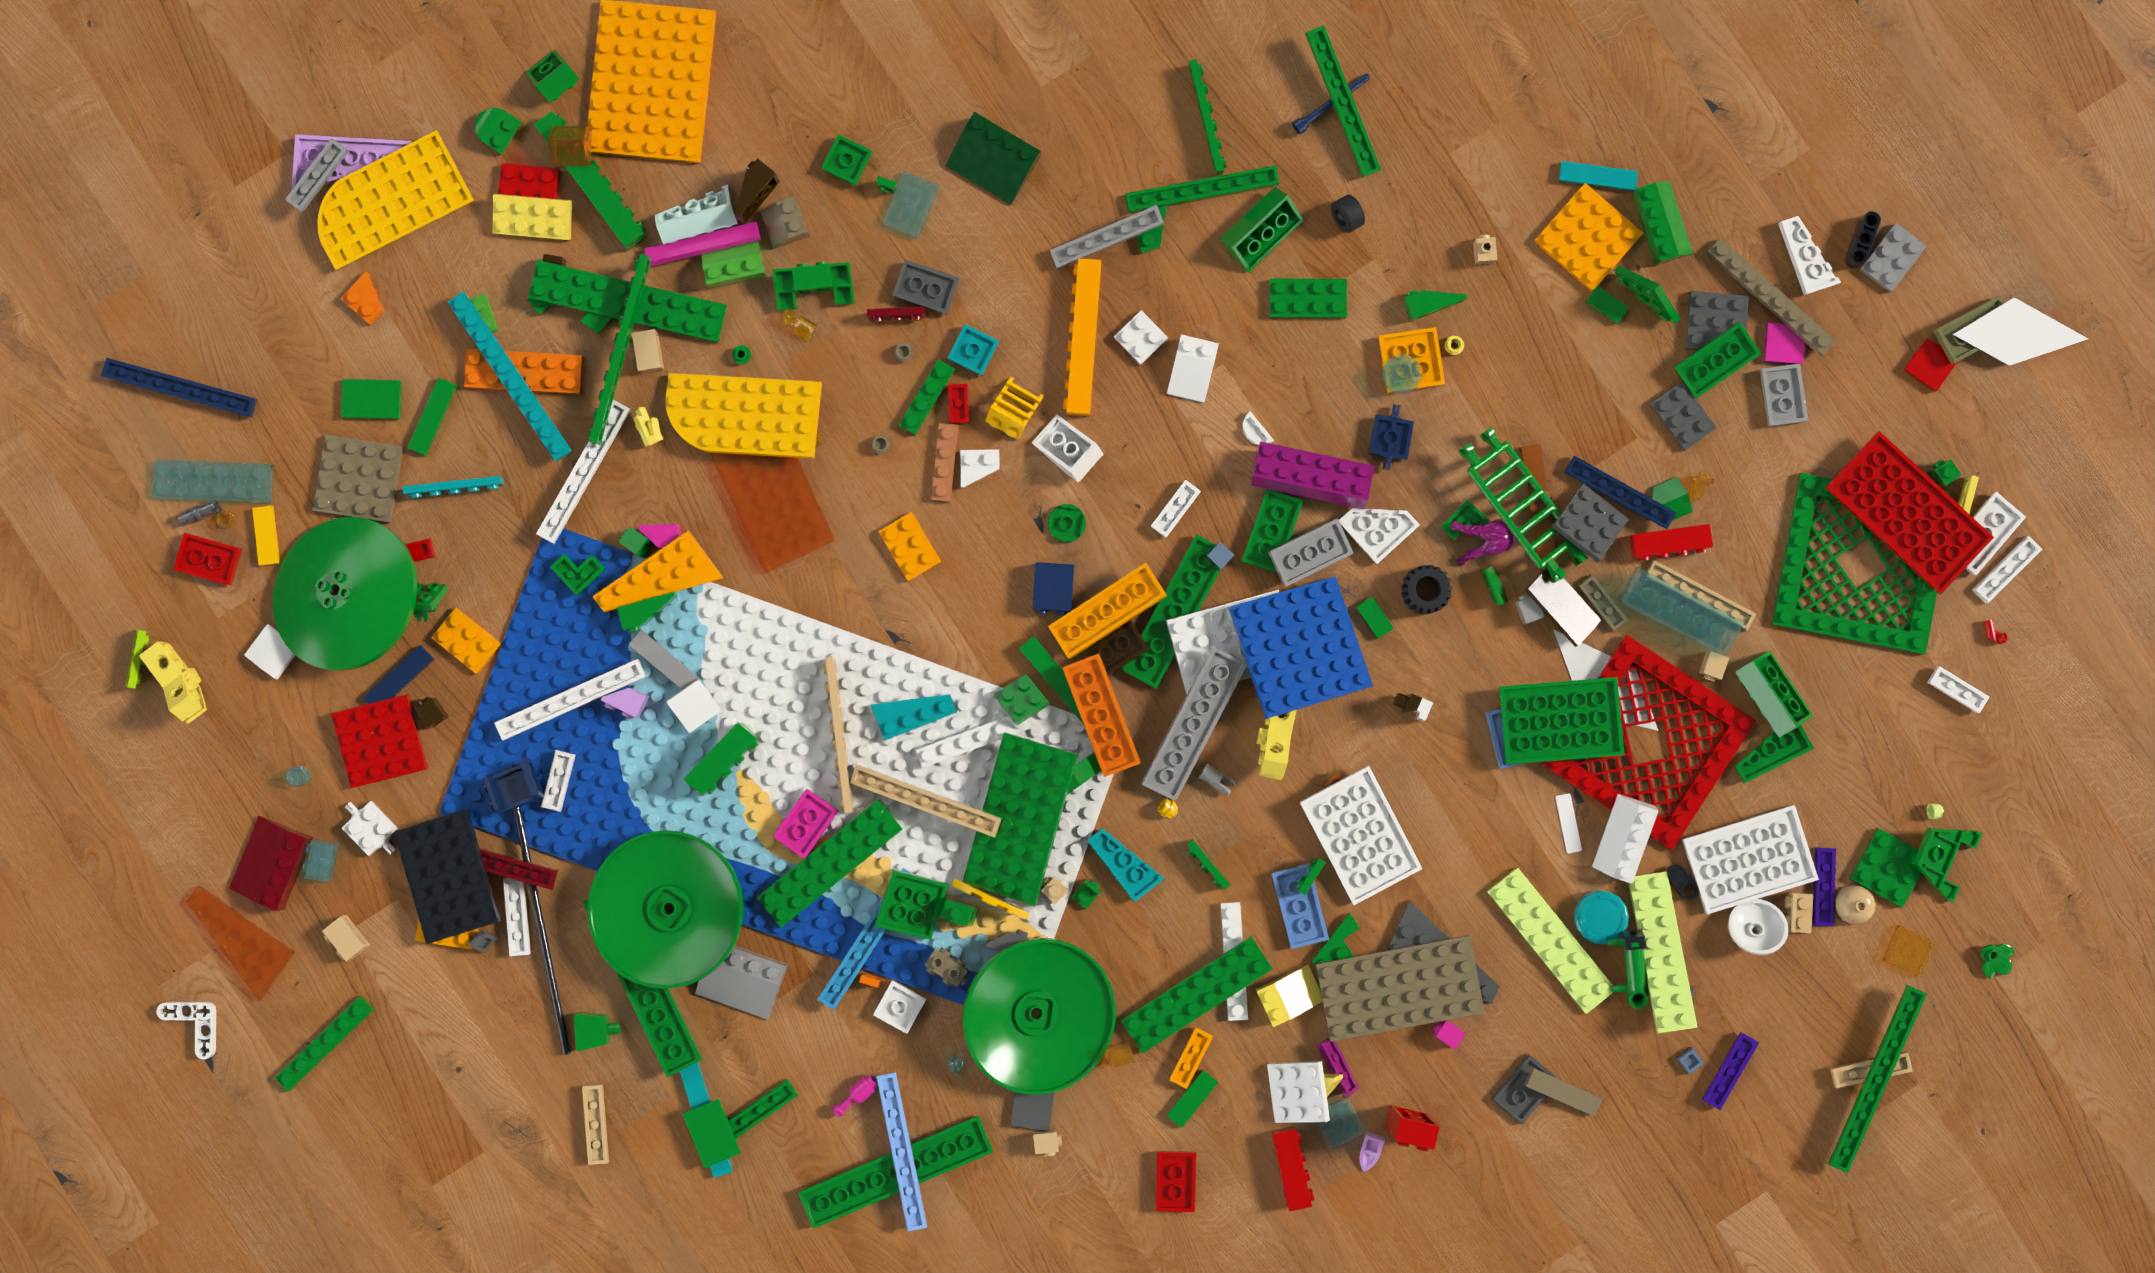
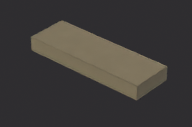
(1602, 603)

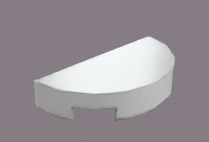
(1255, 431)

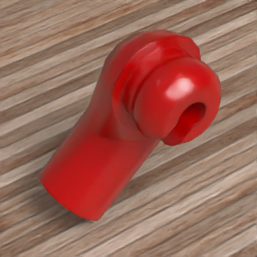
(1994, 635)

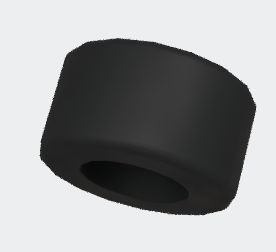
(1348, 213)

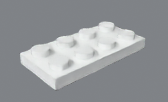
(2000, 521)

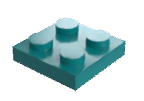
(973, 350)

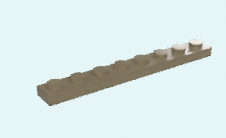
(1771, 297)

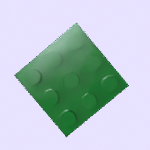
(1887, 868)
(911, 904)

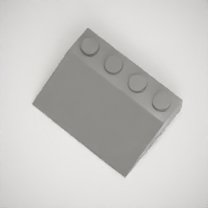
(745, 982)

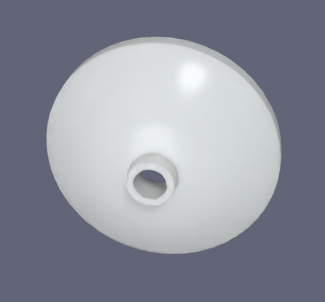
(1763, 918)

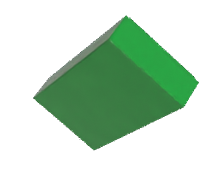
(1607, 304)
(1374, 617)

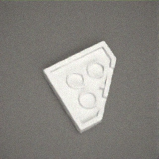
(1378, 529)

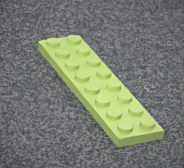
(1551, 940)
(1663, 953)

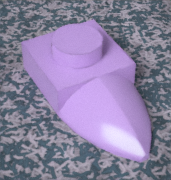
(1370, 1150)

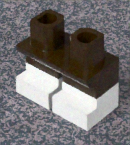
(1415, 704)

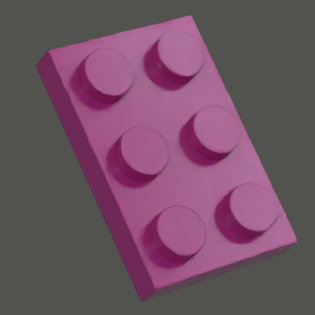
(805, 823)

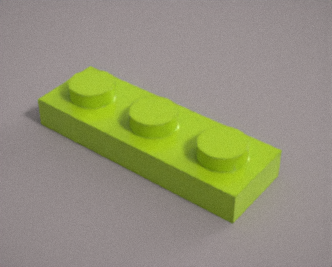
(134, 676)

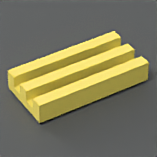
(1967, 492)

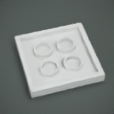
(1298, 1092)

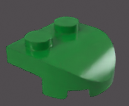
(496, 128)

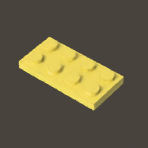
(532, 216)

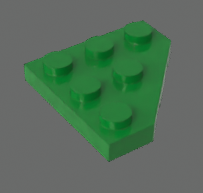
(1648, 293)

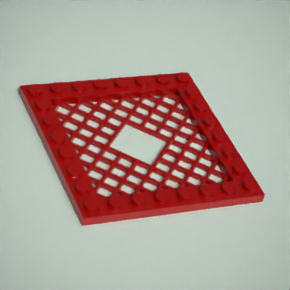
(1737, 729)

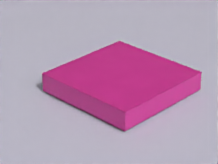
(1783, 345)

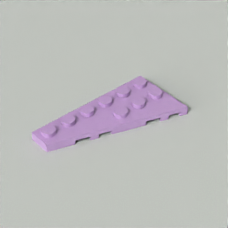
(361, 153)

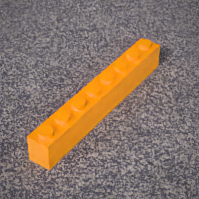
(1083, 338)

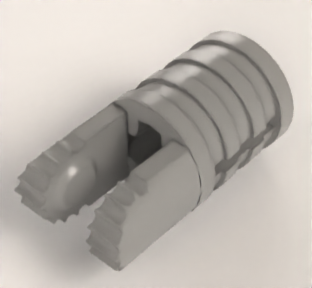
(1213, 778)

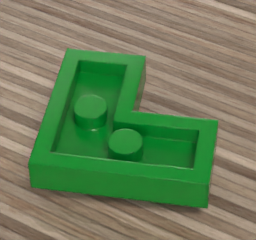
(1466, 515)
(578, 577)

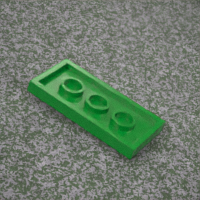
(1307, 298)
(1717, 360)
(1271, 528)

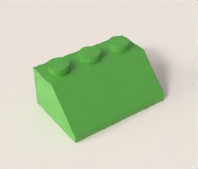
(733, 265)

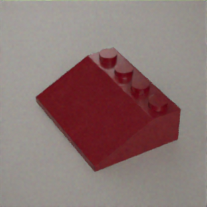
(270, 864)

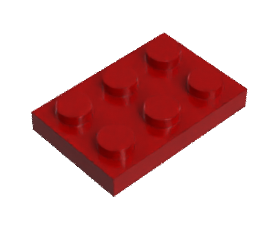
(529, 181)
(207, 559)
(1175, 1181)

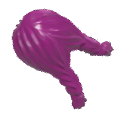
(1496, 534)

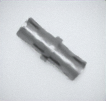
(198, 513)

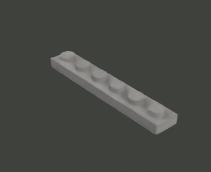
(1107, 237)

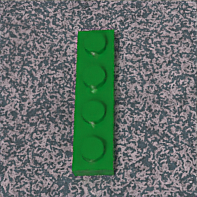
(927, 397)

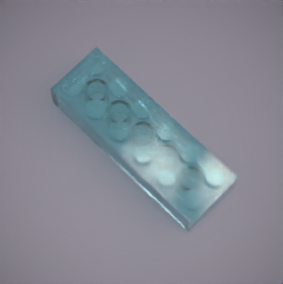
(1681, 611)

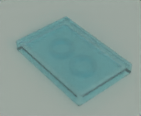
(910, 205)

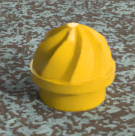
(1168, 808)

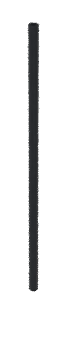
(543, 937)

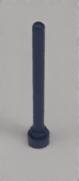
(1302, 124)

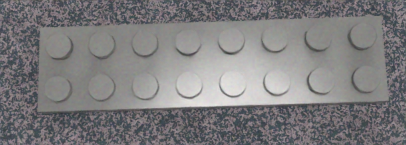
(1194, 723)

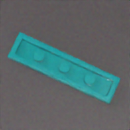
(1598, 176)

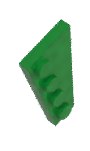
(1773, 753)

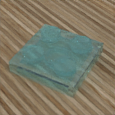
(1343, 1124)

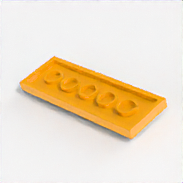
(1107, 611)

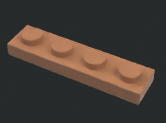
(944, 462)

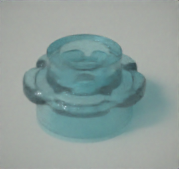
(955, 1064)

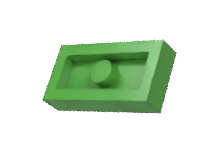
(483, 307)

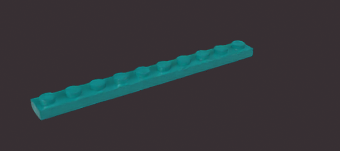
(510, 376)

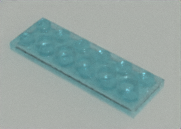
(212, 481)

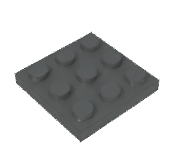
(1711, 315)
(1590, 523)

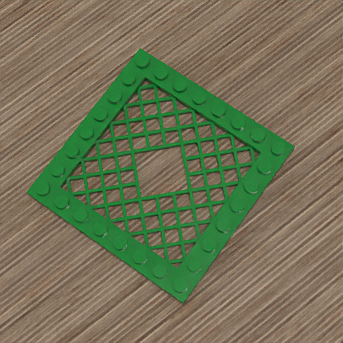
(1794, 560)

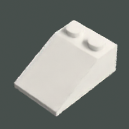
(1192, 368)
(1068, 448)

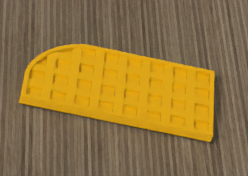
(390, 200)
(745, 414)

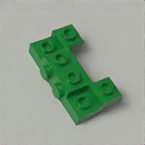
(813, 279)

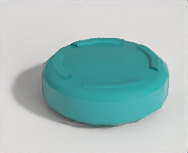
(1600, 916)

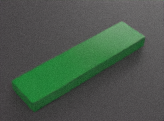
(432, 416)
(763, 1108)

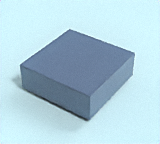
(1220, 555)
(1690, 1060)

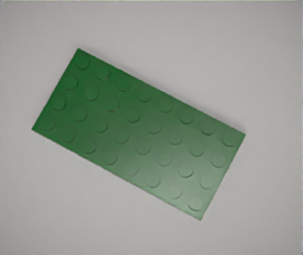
(1029, 796)

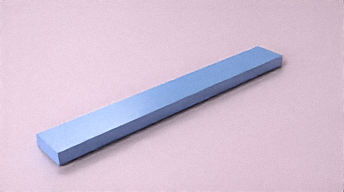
(901, 1151)

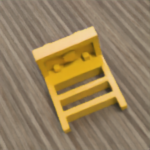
(1008, 417)

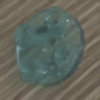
(1409, 369)

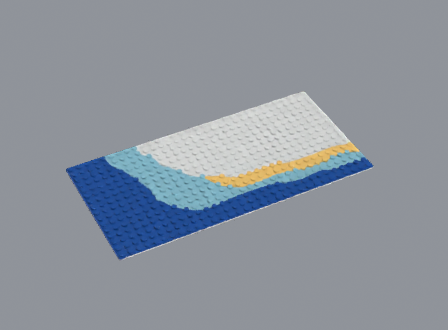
(769, 675)

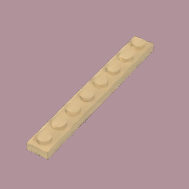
(837, 727)
(925, 800)

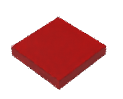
(1929, 365)

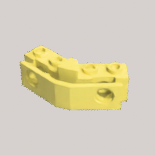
(178, 682)
(1275, 745)

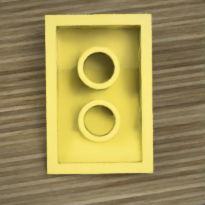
(1289, 995)

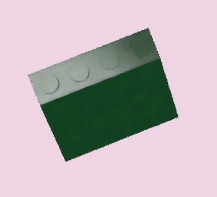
(993, 158)

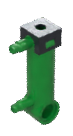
(1635, 967)

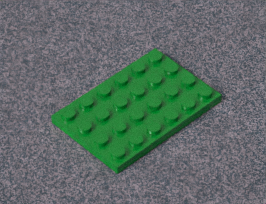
(1561, 720)

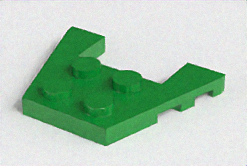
(1937, 856)
(1335, 947)

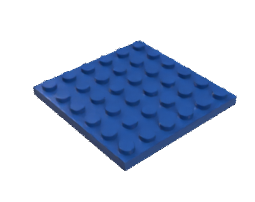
(1300, 647)

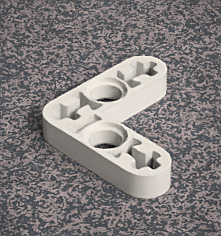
(201, 1019)

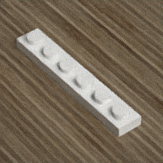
(969, 740)
(1231, 937)

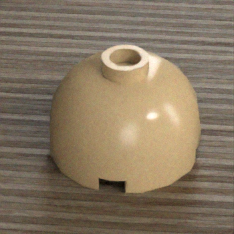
(1854, 904)

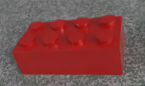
(1412, 1128)

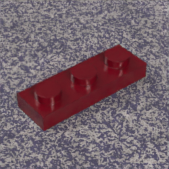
(896, 314)

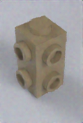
(950, 969)

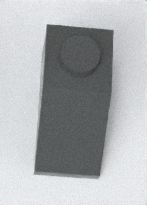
(1007, 939)

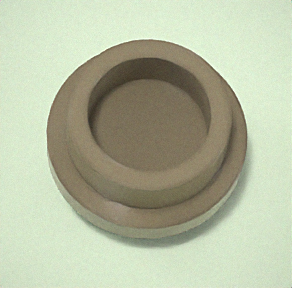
(904, 352)
(880, 444)

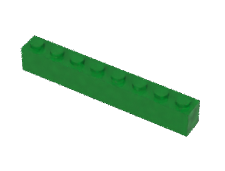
(598, 191)

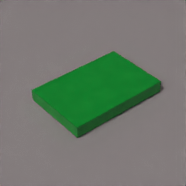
(371, 399)
(711, 1133)

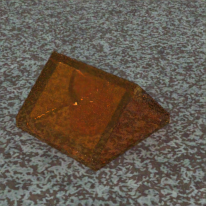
(570, 145)

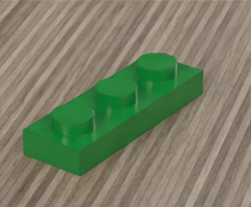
(1207, 866)

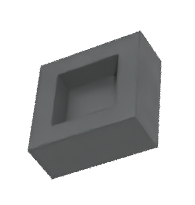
(482, 940)

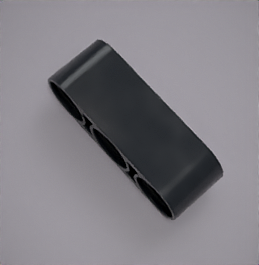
(1869, 233)

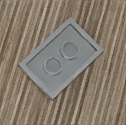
(1892, 257)
(1783, 395)

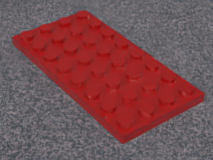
(1909, 512)

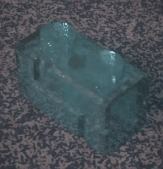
(320, 860)

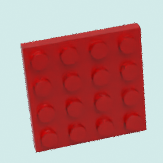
(379, 741)

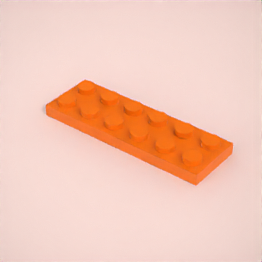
(540, 370)
(1101, 715)

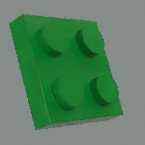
(847, 160)
(1021, 699)

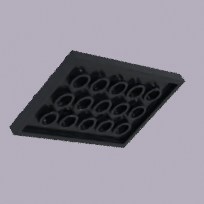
(447, 876)

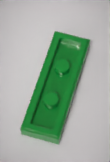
(1192, 1098)

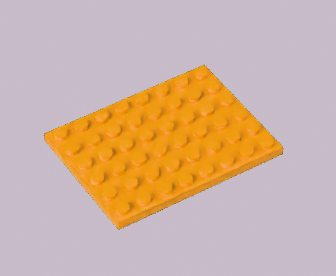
(651, 81)

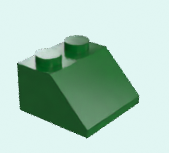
(552, 76)

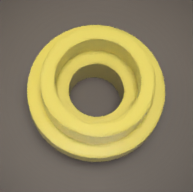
(1460, 345)

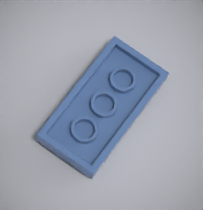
(1299, 912)

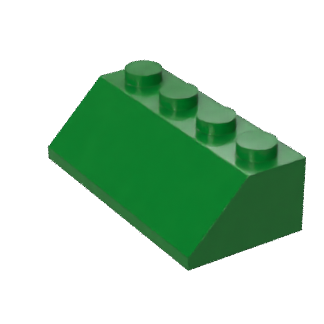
(1662, 222)
(1262, 229)
(1774, 694)
(722, 758)

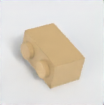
(647, 351)
(345, 938)

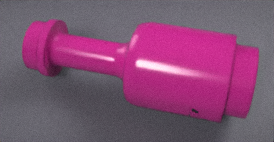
(858, 1093)

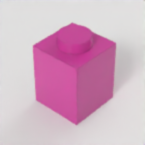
(1448, 1033)

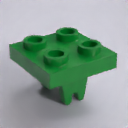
(427, 599)

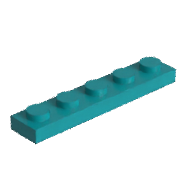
(453, 487)

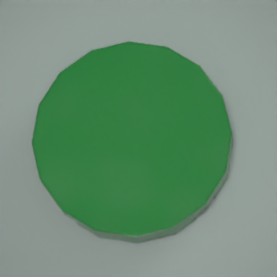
(1066, 523)

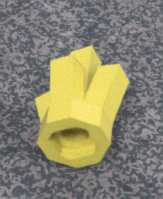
(647, 427)

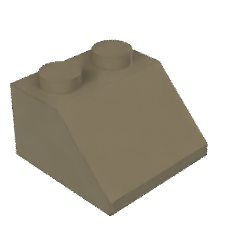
(784, 222)

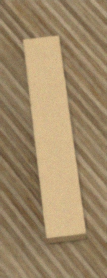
(1701, 592)

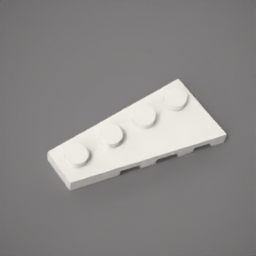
(1808, 263)

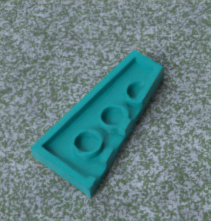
(906, 715)
(1129, 870)

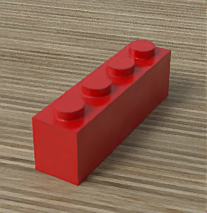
(1671, 541)
(1291, 1168)

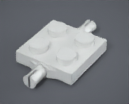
(370, 828)

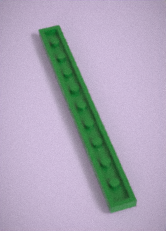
(621, 343)
(1877, 1078)

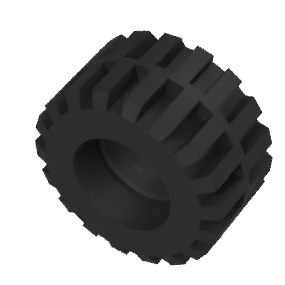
(1441, 582)

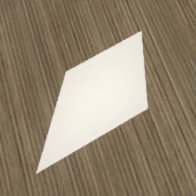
(2017, 333)
(1587, 663)

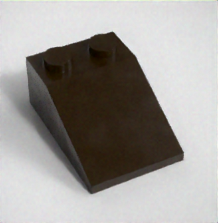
(756, 187)

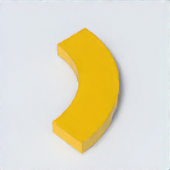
(991, 900)

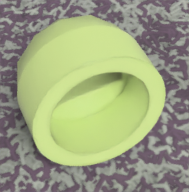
(1934, 811)

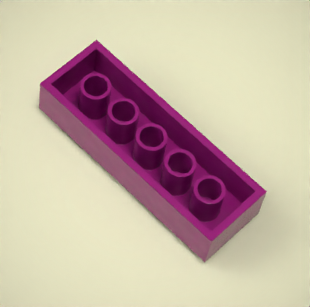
(1312, 475)

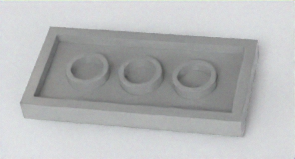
(1310, 552)

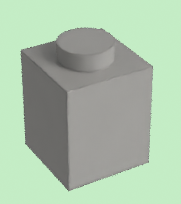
(1528, 609)

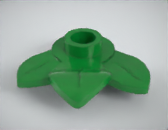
(1998, 961)

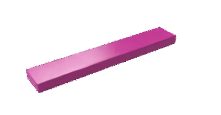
(703, 243)

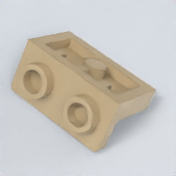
(1799, 912)

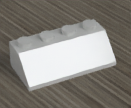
(1625, 838)

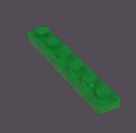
(1205, 109)
(324, 1043)

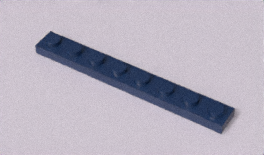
(179, 387)

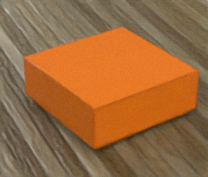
(870, 980)

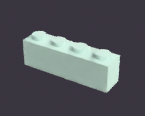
(697, 217)

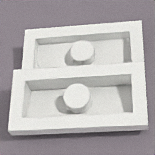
(270, 652)

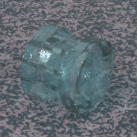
(294, 776)

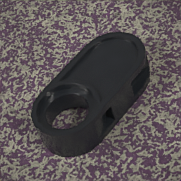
(1679, 879)

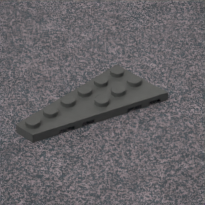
(1418, 929)

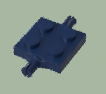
(1391, 437)

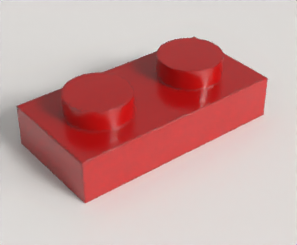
(958, 403)

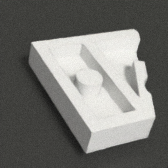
(977, 465)

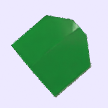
(1674, 496)

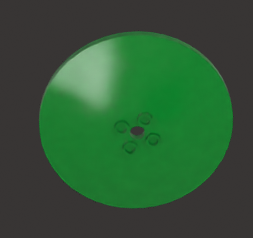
(373, 598)
(630, 913)
(1060, 1043)

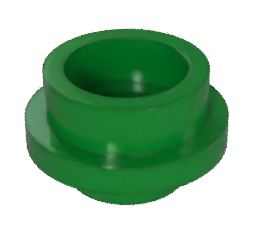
(745, 359)

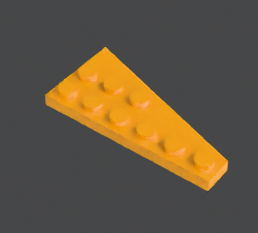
(668, 570)

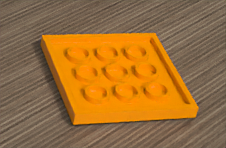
(1588, 237)

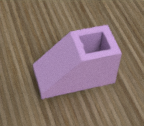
(627, 700)

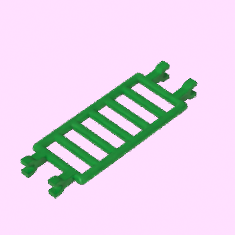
(1497, 447)

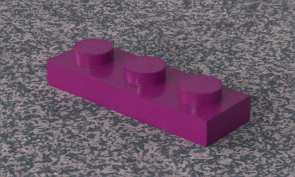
(1337, 1065)

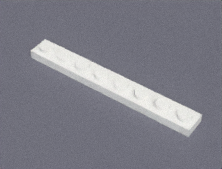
(581, 476)
(570, 699)

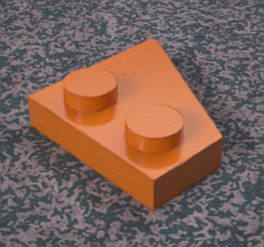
(364, 299)

